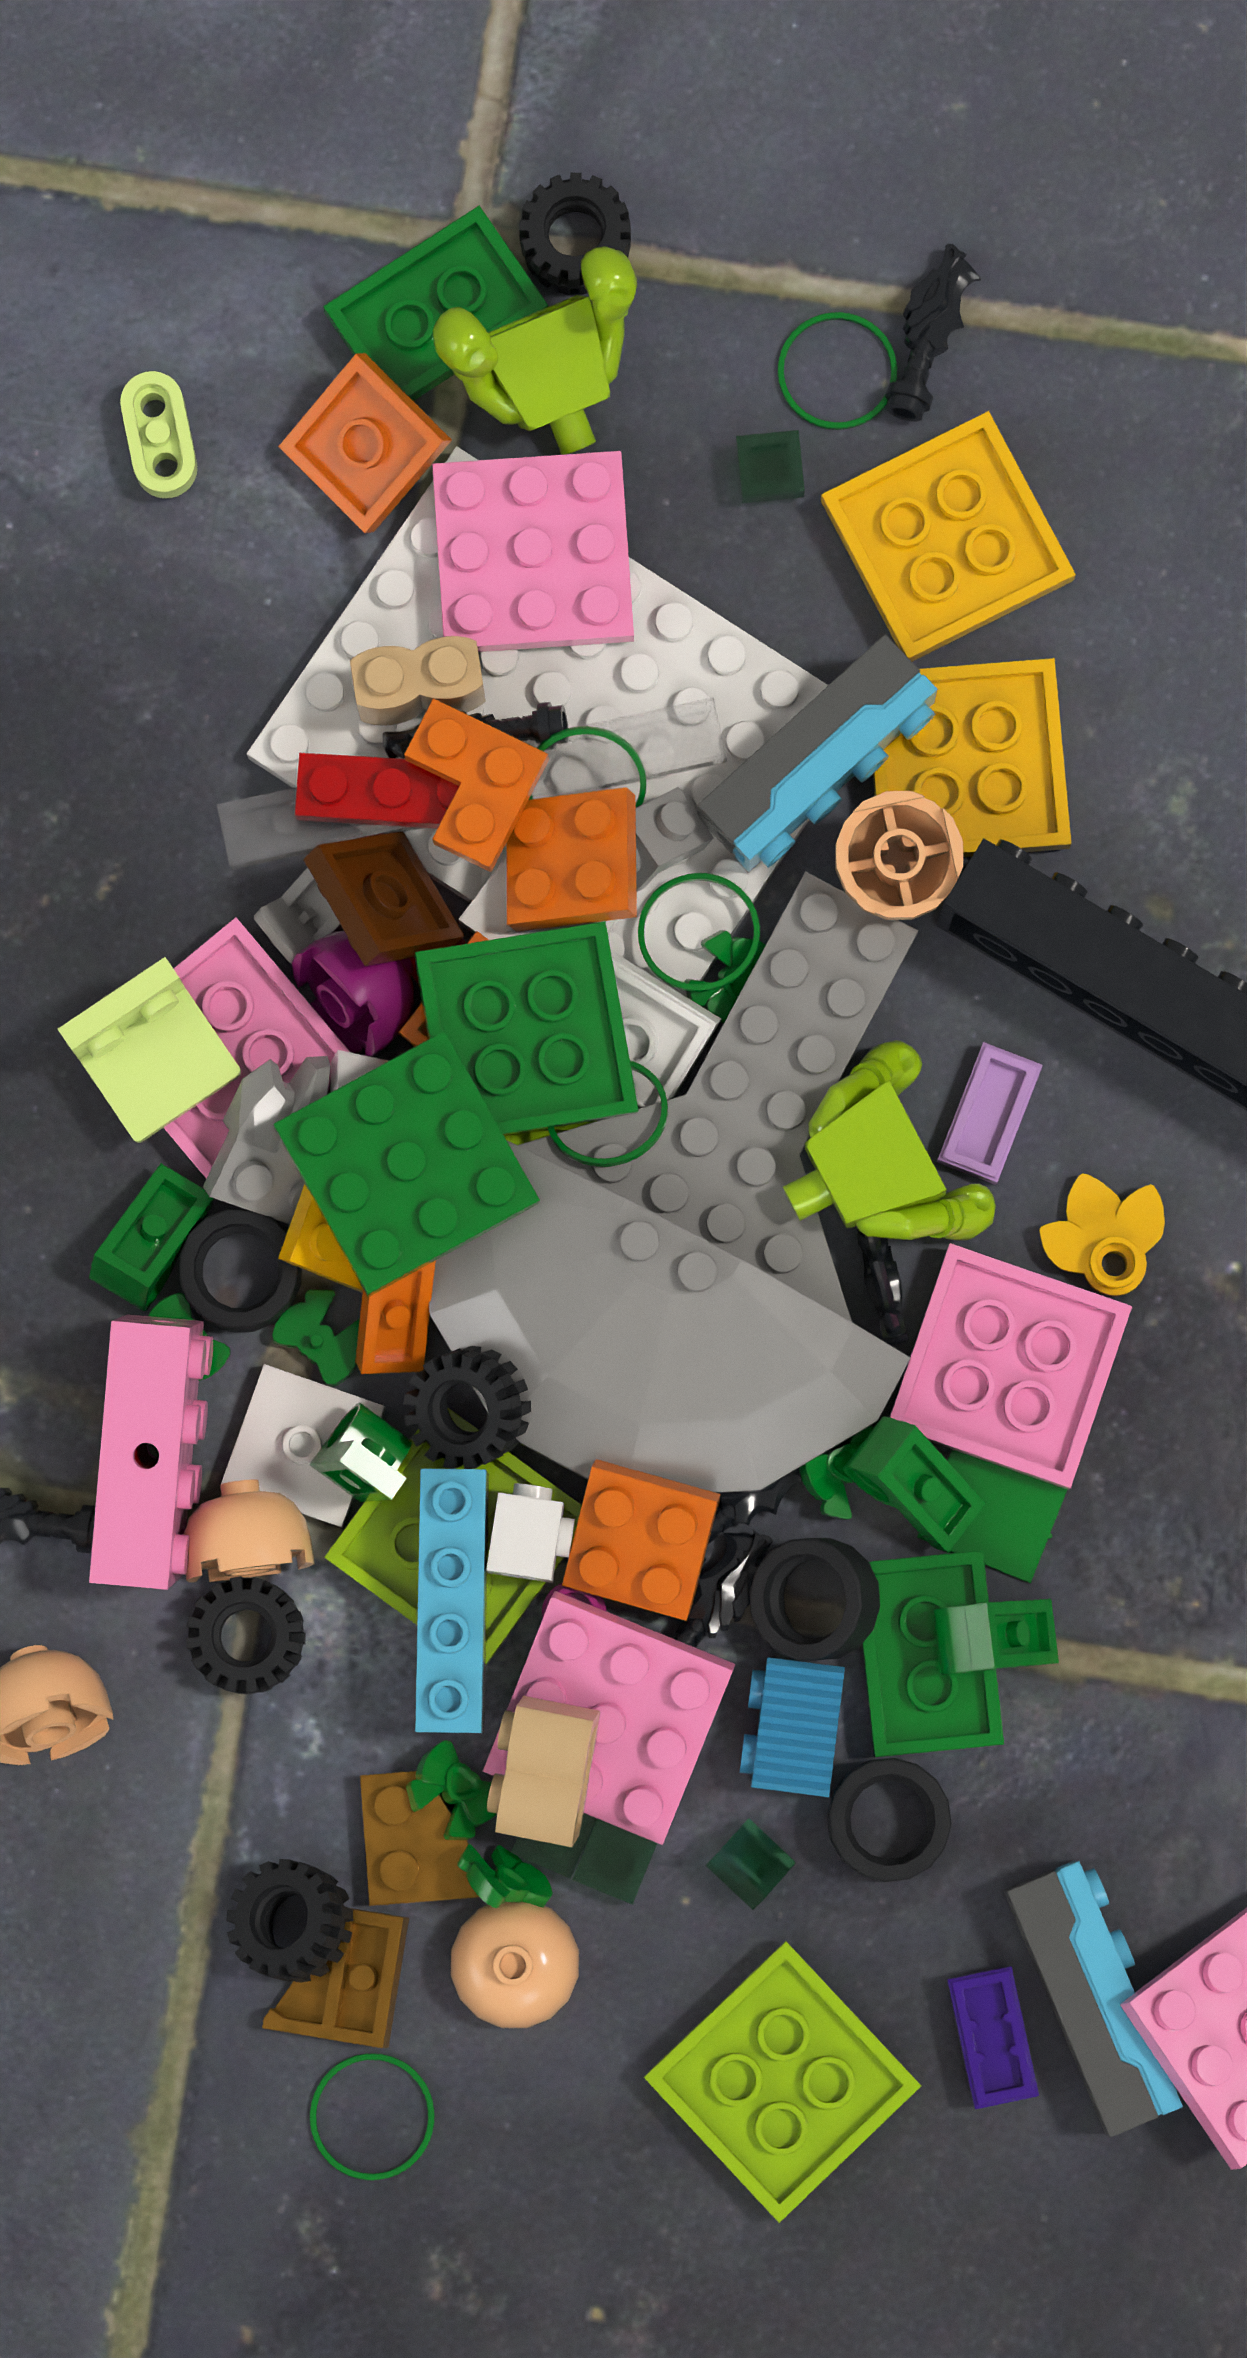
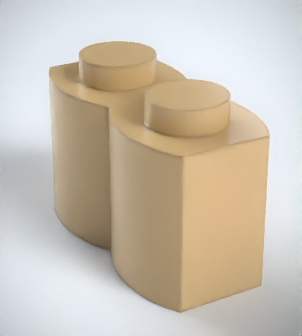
(401, 683)
(545, 1770)

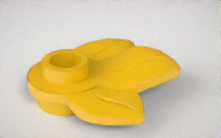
(1104, 1226)

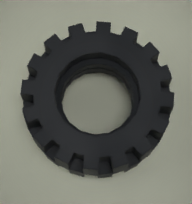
(564, 198)
(257, 1909)

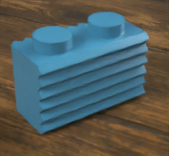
(795, 1726)

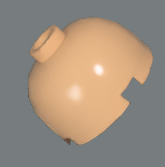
(899, 855)
(246, 1534)
(49, 1703)
(514, 1964)

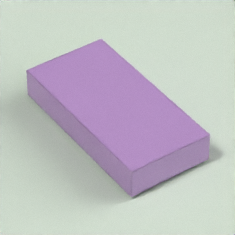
(989, 1113)

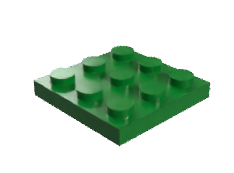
(534, 1025)
(406, 1163)

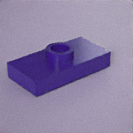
(992, 2037)

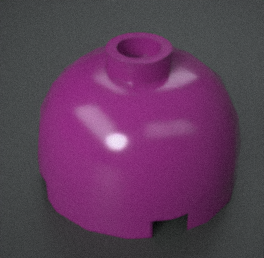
(356, 1001)

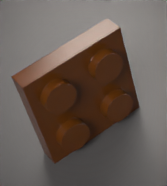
(382, 897)

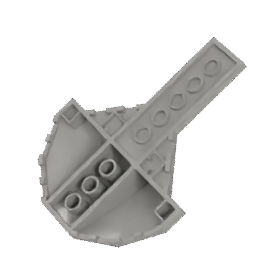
(677, 1296)

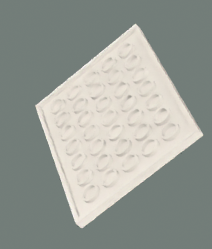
(676, 658)

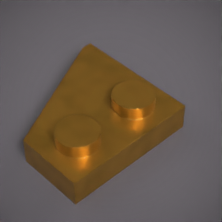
(406, 1848)
(357, 1994)

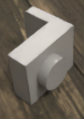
(666, 834)
(297, 917)

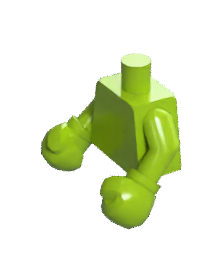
(548, 361)
(875, 1163)

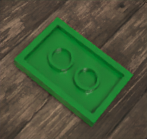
(398, 305)
(907, 1696)

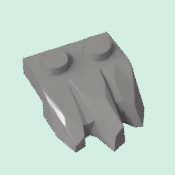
(253, 1162)

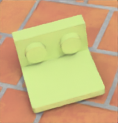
(150, 1050)

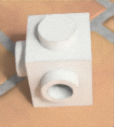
(528, 1534)

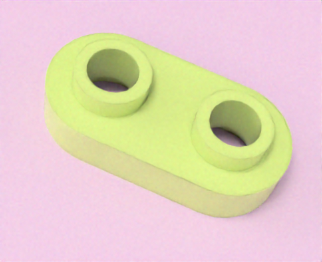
(160, 436)

